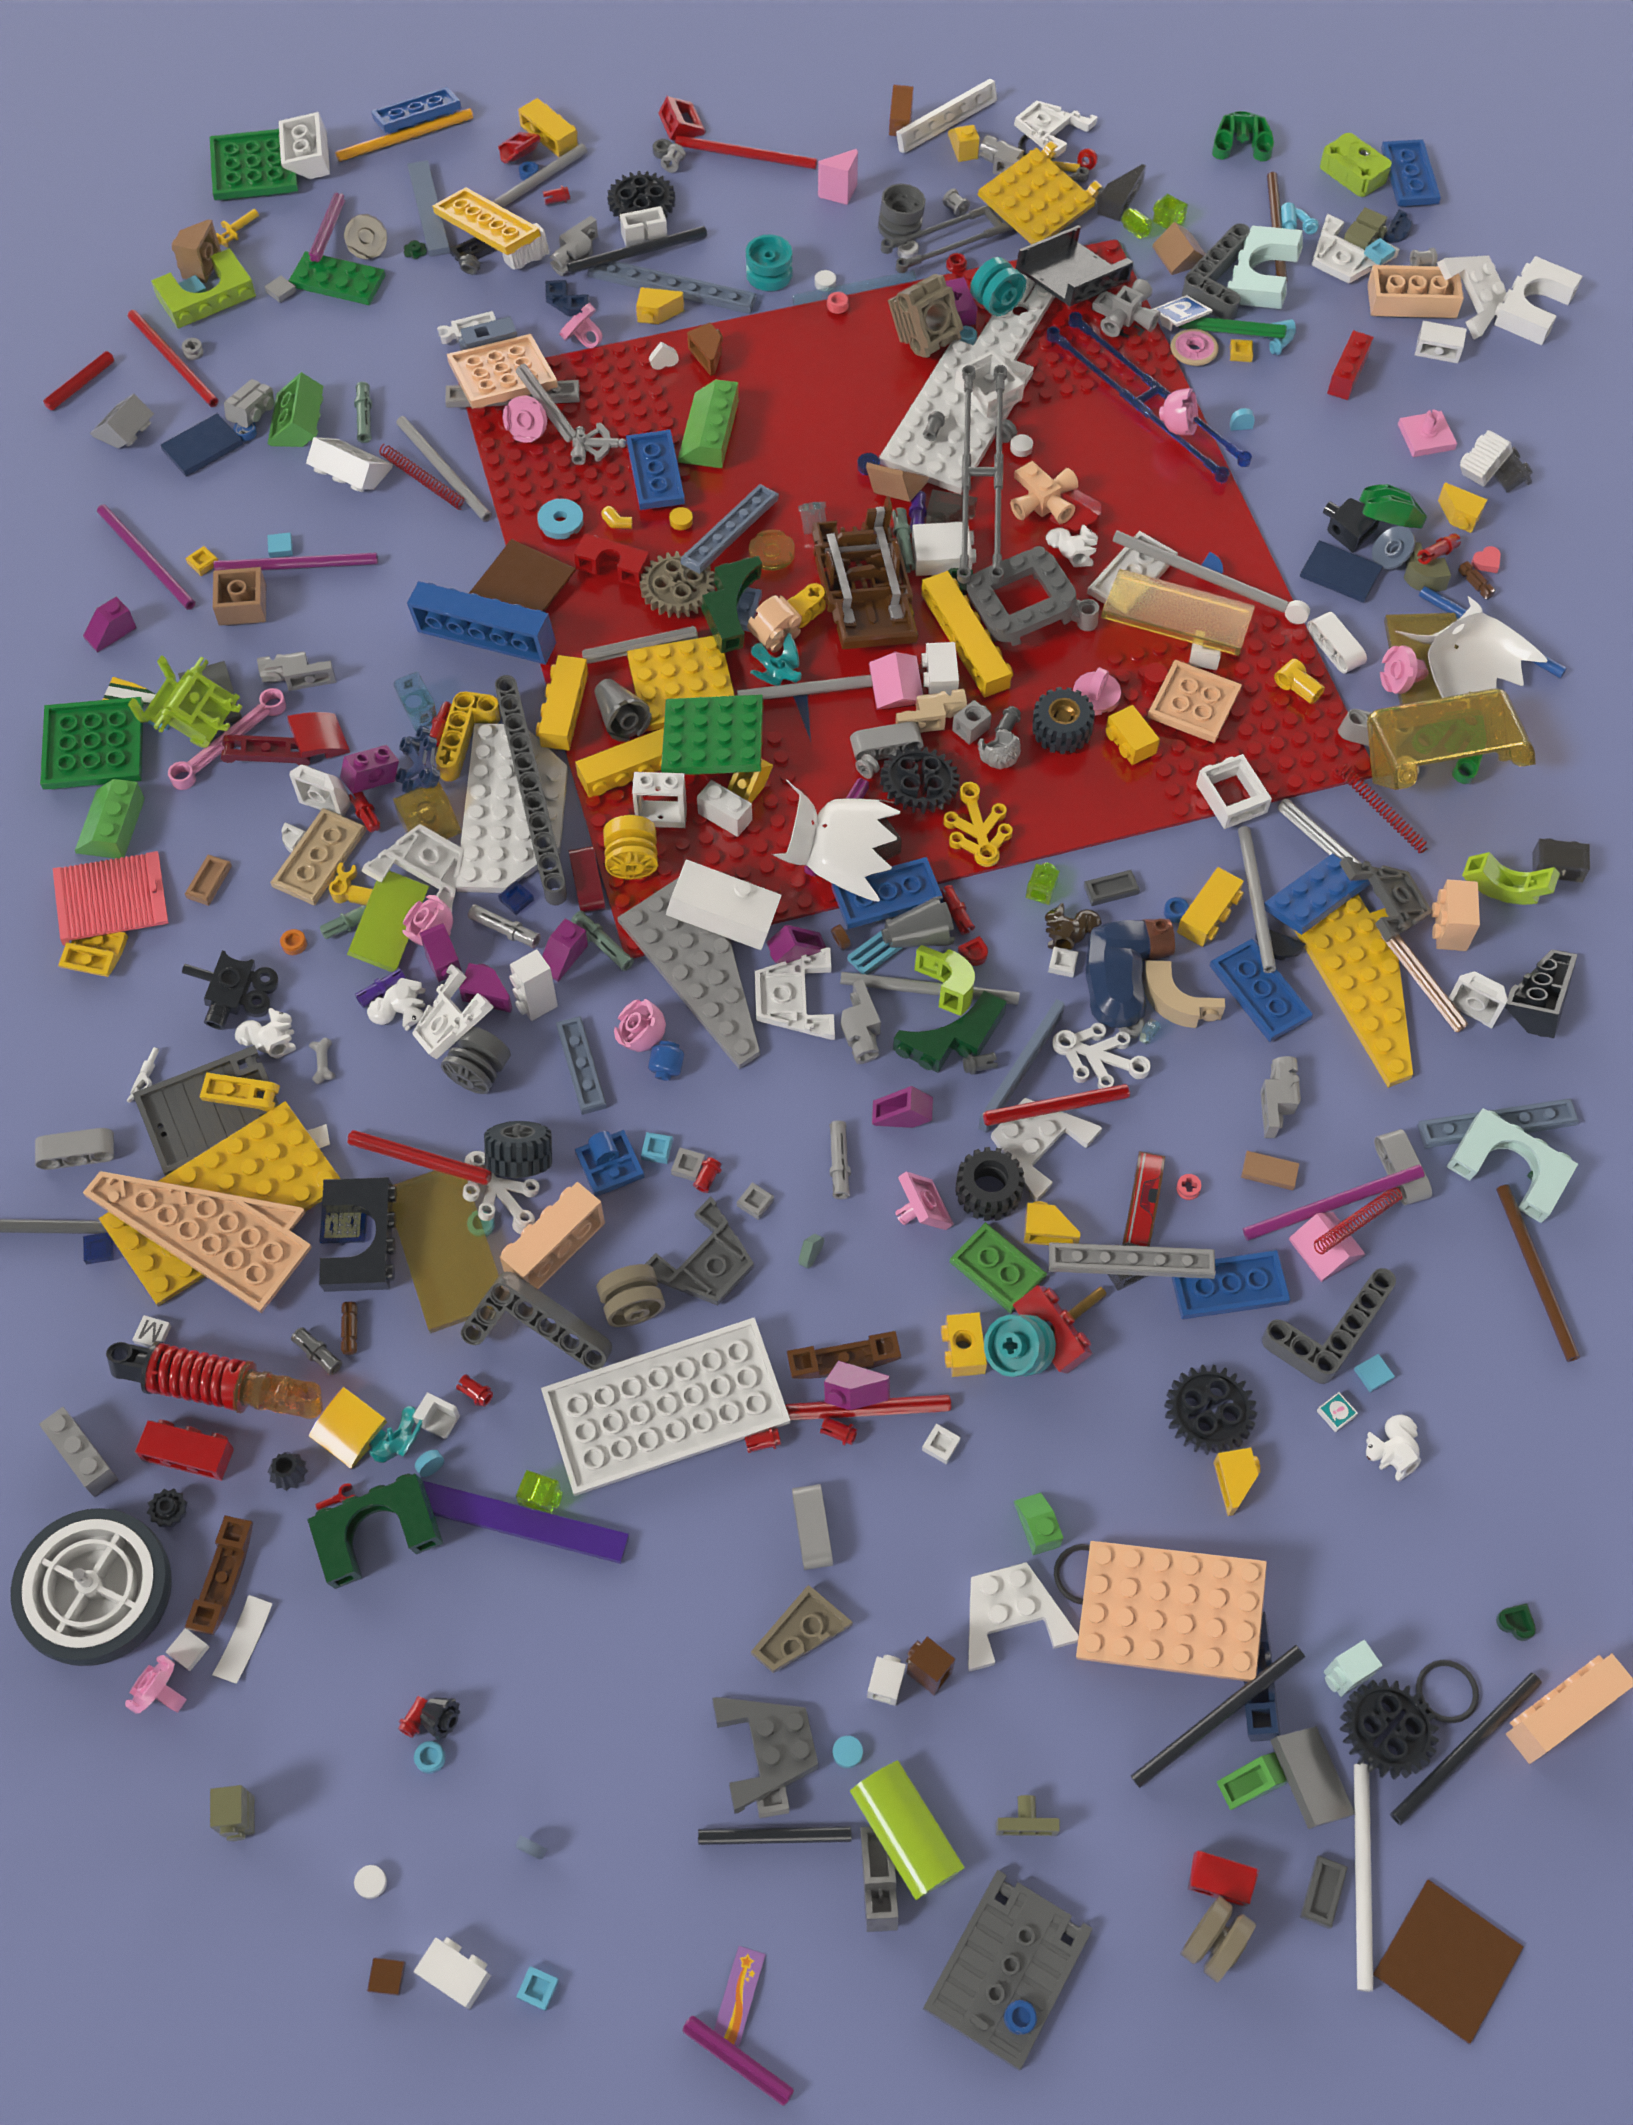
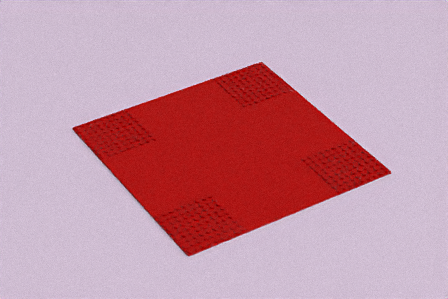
(809, 404)

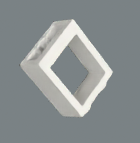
(988, 404)
(671, 785)
(1240, 811)

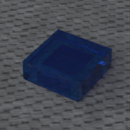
(516, 897)
(97, 1248)

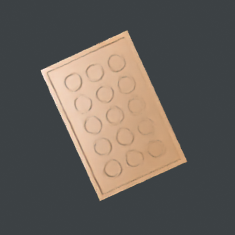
(1172, 1611)

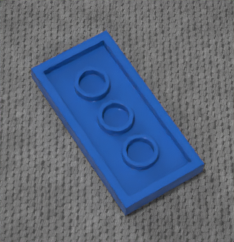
(416, 109)
(1411, 173)
(655, 469)
(898, 891)
(1314, 895)
(1262, 995)
(1238, 1285)

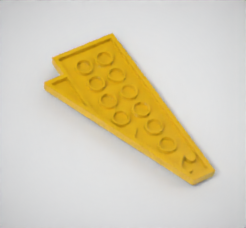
(1365, 984)

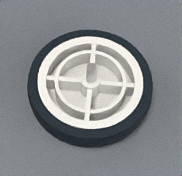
(91, 1587)

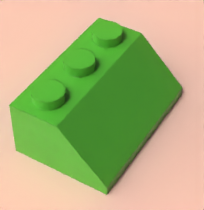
(296, 413)
(111, 820)

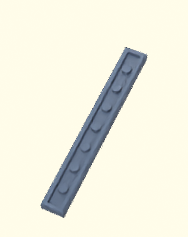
(692, 289)

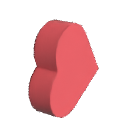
(1487, 560)

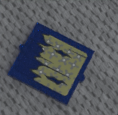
(342, 1227)

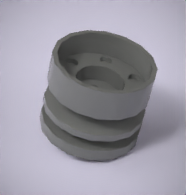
(901, 211)
(476, 1060)

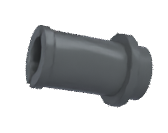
(935, 422)
(1010, 717)
(981, 1062)

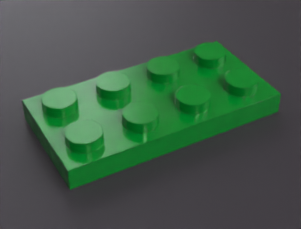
(338, 278)

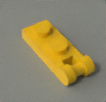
(239, 1091)

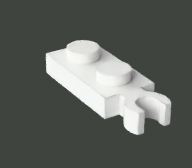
(453, 332)

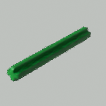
(1237, 327)

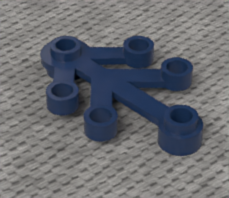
(423, 765)

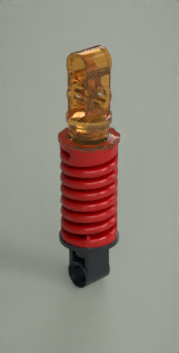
(212, 1379)

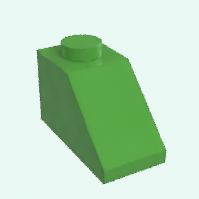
(1039, 1523)
(1252, 1781)

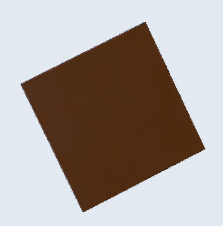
(523, 577)
(1448, 1961)

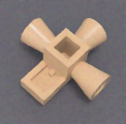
(1044, 493)

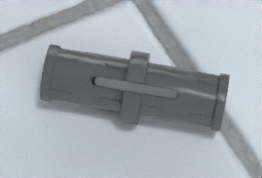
(316, 1351)

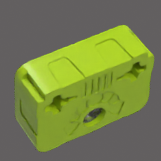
(1355, 164)

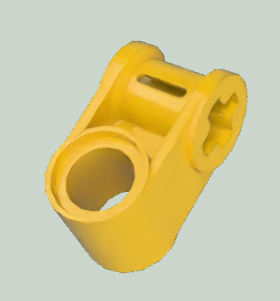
(808, 605)

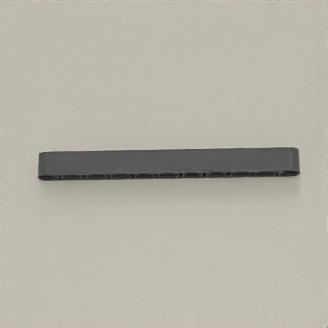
(528, 776)

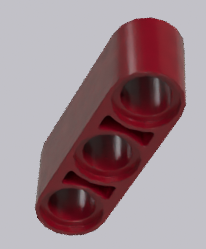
(587, 879)

